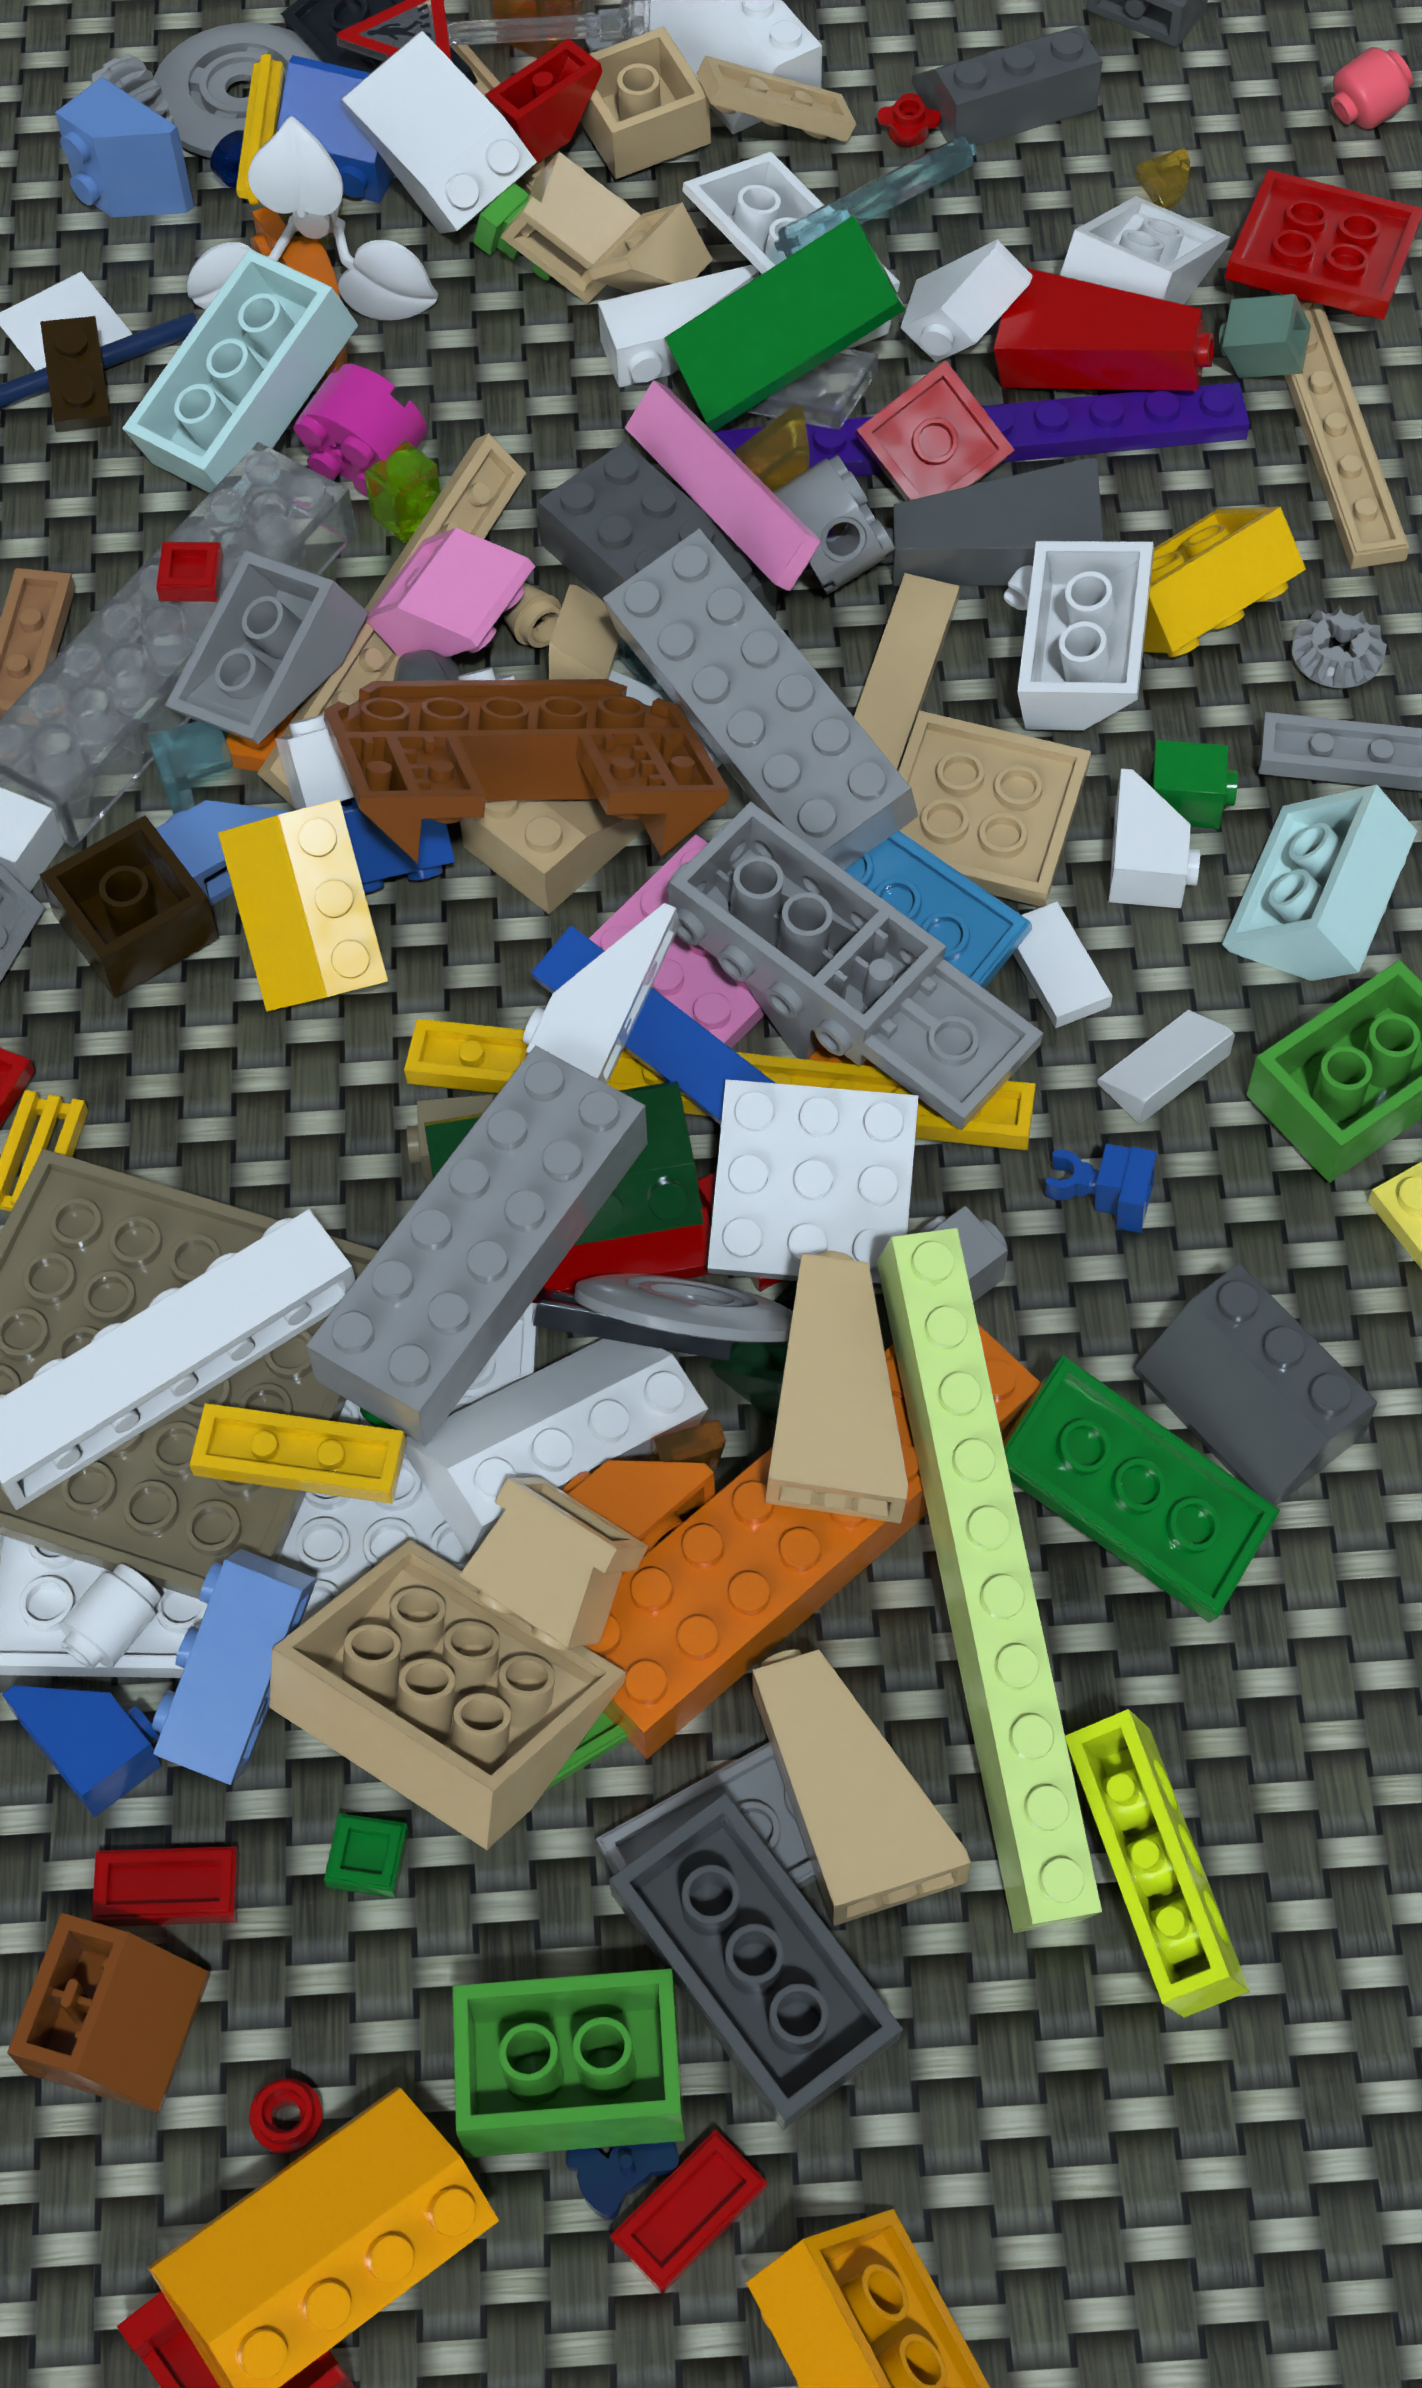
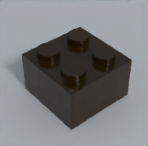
(129, 906)

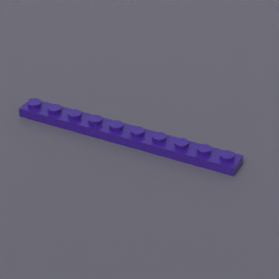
(1067, 426)

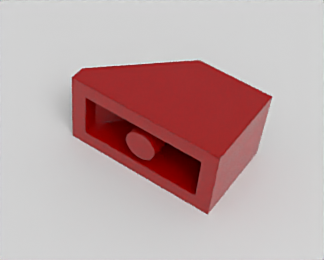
(548, 97)

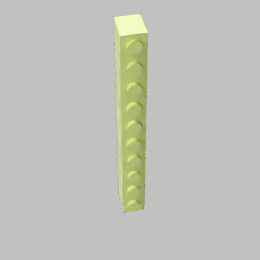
(987, 1583)

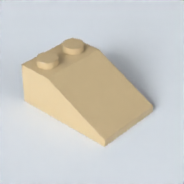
(547, 844)

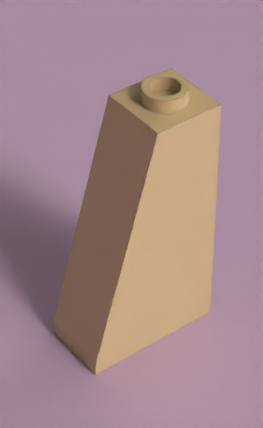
(836, 1407)
(854, 1801)

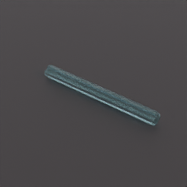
(879, 194)

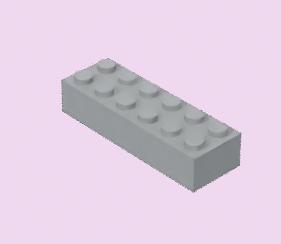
(760, 702)
(478, 1245)

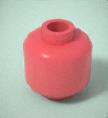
(1371, 88)

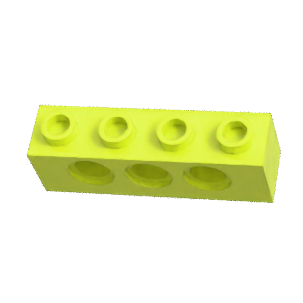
(1156, 1864)

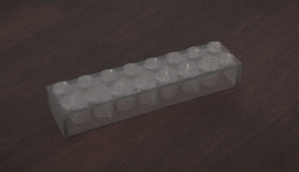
(88, 716)

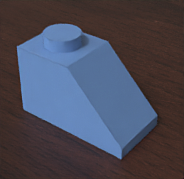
(196, 842)

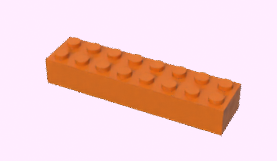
(751, 1575)

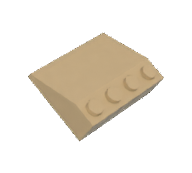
(440, 1693)

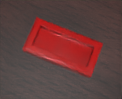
(166, 1886)
(689, 2211)

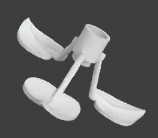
(300, 177)

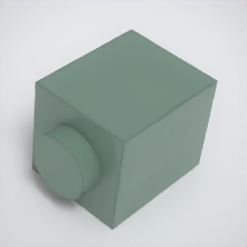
(1265, 336)

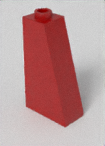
(1099, 338)

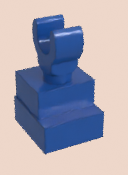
(1119, 1186)

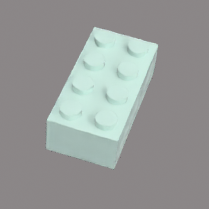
(241, 371)

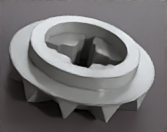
(1332, 665)

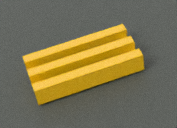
(20, 1132)

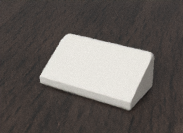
(1167, 1064)

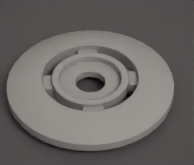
(204, 66)
(686, 1307)

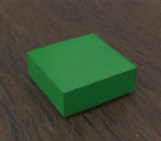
(366, 1855)

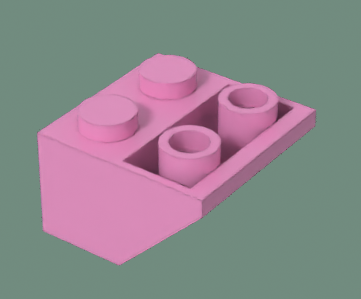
(449, 595)

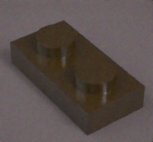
(75, 373)

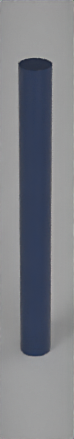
(111, 355)

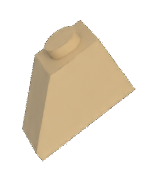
(654, 252)

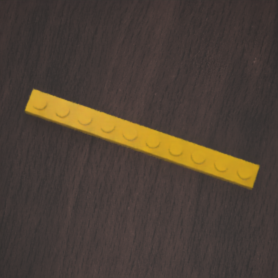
(488, 1056)

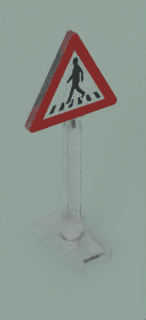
(394, 27)

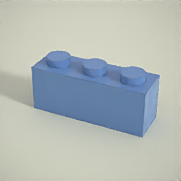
(227, 1665)

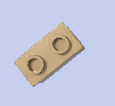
(569, 225)
(552, 1563)

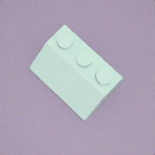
(1322, 884)

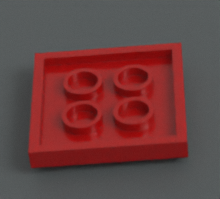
(1324, 244)

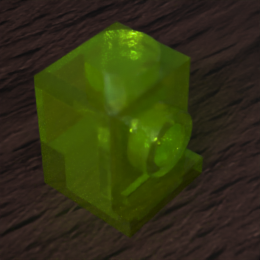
(402, 490)

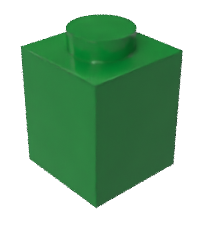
(1194, 780)

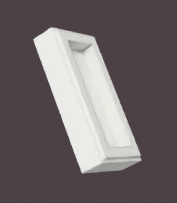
(1060, 968)

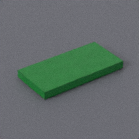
(784, 323)
(1136, 1488)

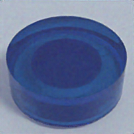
(226, 158)

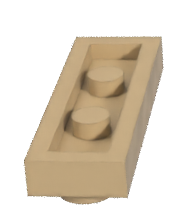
(775, 99)

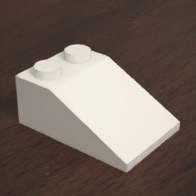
(437, 133)
(1144, 251)

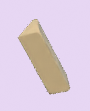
(583, 638)

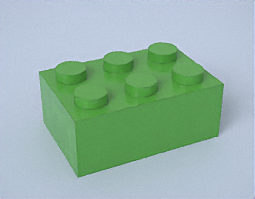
(1348, 1074)
(567, 2063)

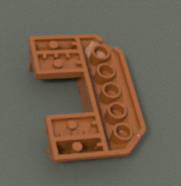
(465, 742)

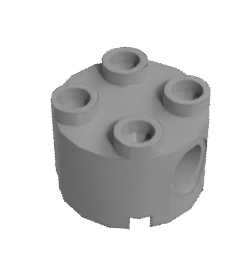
(837, 513)

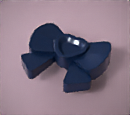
(609, 2181)

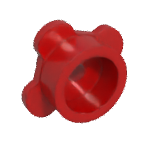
(909, 120)

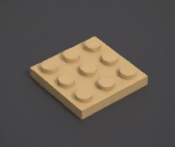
(993, 802)

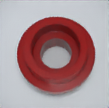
(273, 2098)

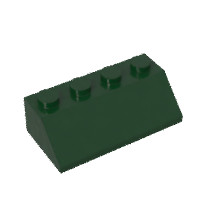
(655, 1192)

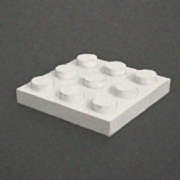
(809, 1176)

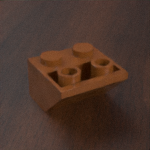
(108, 2014)

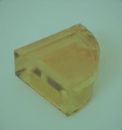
(1165, 177)

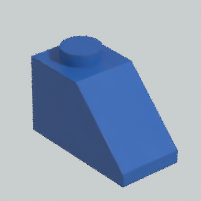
(88, 1740)

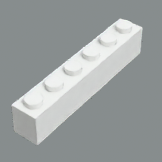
(168, 1355)

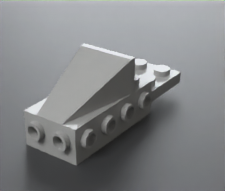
(845, 967)

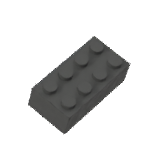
(624, 517)
(755, 1961)

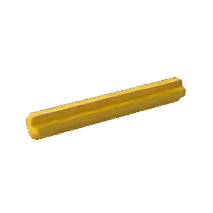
(260, 117)

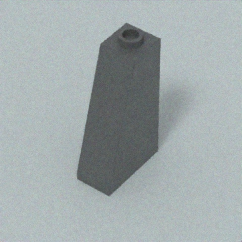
(993, 526)

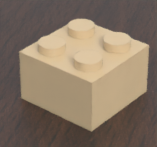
(645, 104)

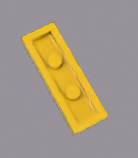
(298, 1453)

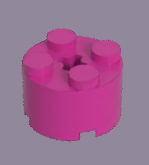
(356, 424)

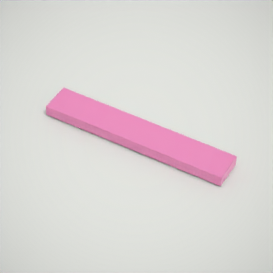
(723, 486)

